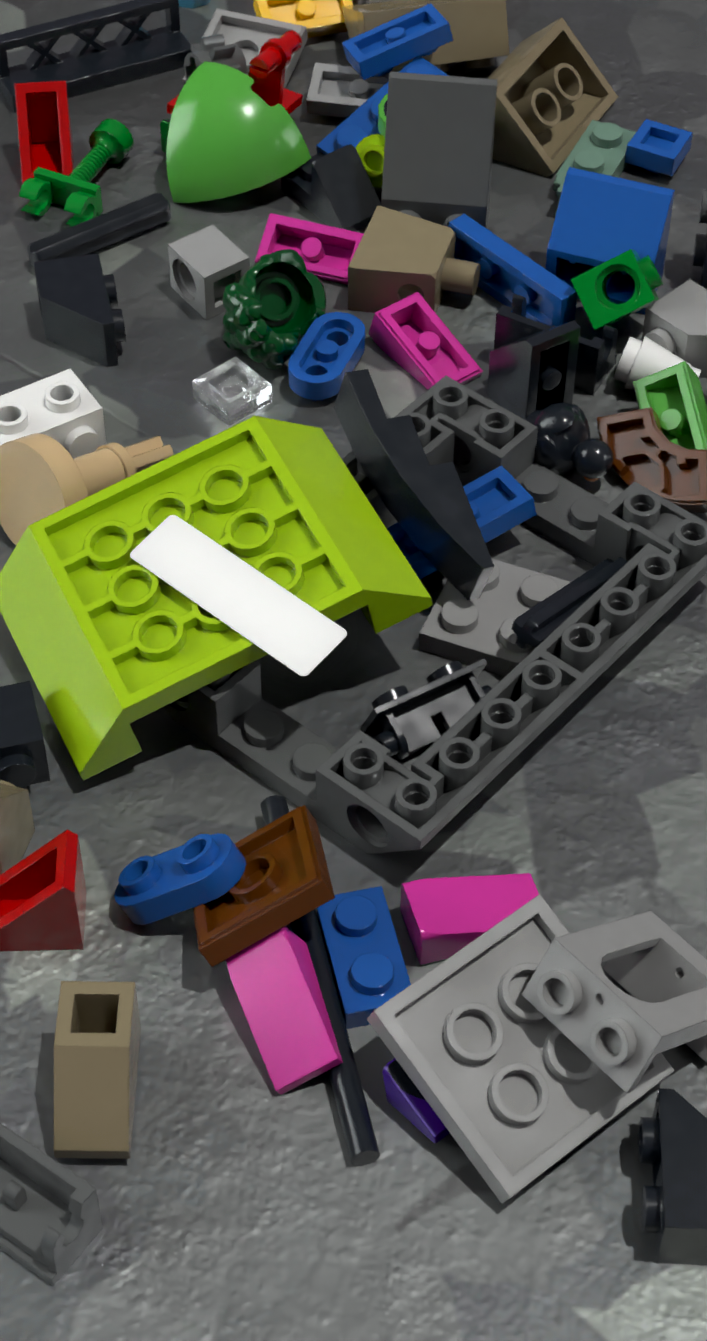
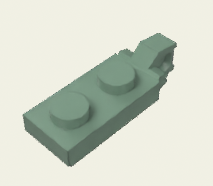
(598, 151)

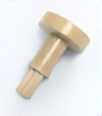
(44, 478)

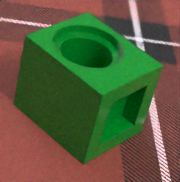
(593, 294)

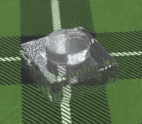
(232, 391)

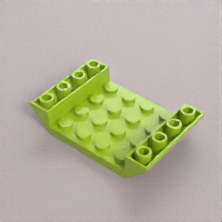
(123, 643)

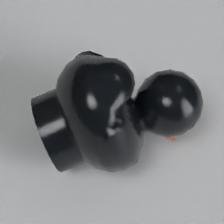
(566, 442)

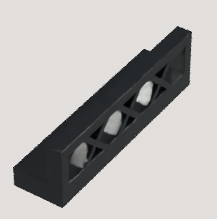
(104, 63)

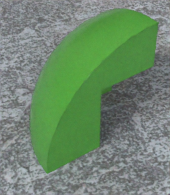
(227, 137)

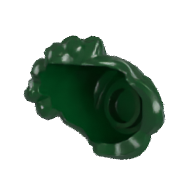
(272, 308)

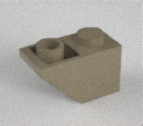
(95, 1069)

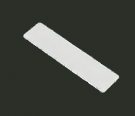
(239, 595)

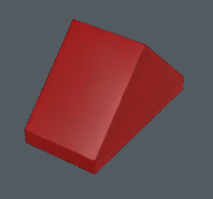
(44, 127)
(45, 899)

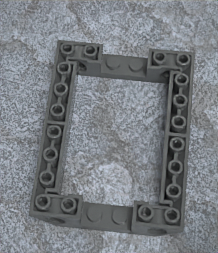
(359, 785)

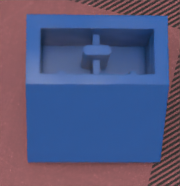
(604, 218)

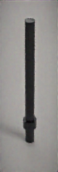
(345, 1076)

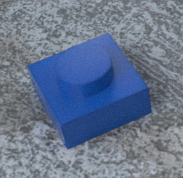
(658, 147)

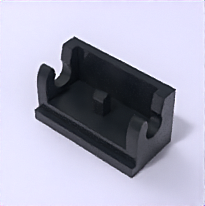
(594, 356)

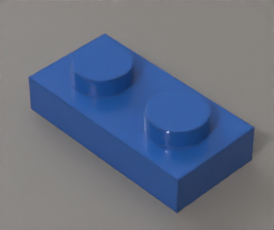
(397, 41)
(362, 952)

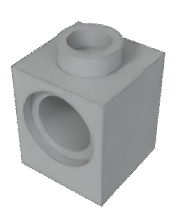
(203, 268)

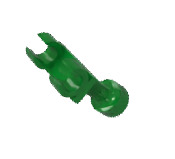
(108, 144)

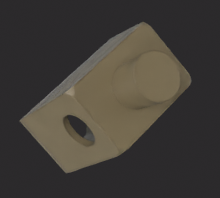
(403, 258)

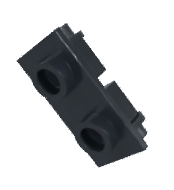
(407, 716)

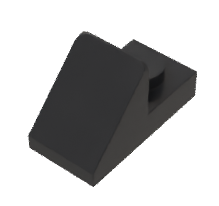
(335, 189)

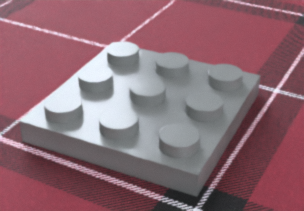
(494, 1063)

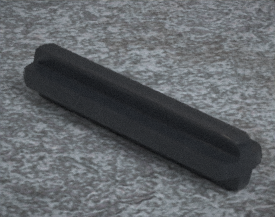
(103, 230)
(550, 613)

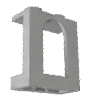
(624, 1029)

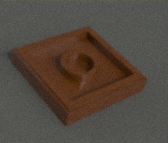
(281, 883)

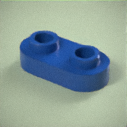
(325, 354)
(179, 878)

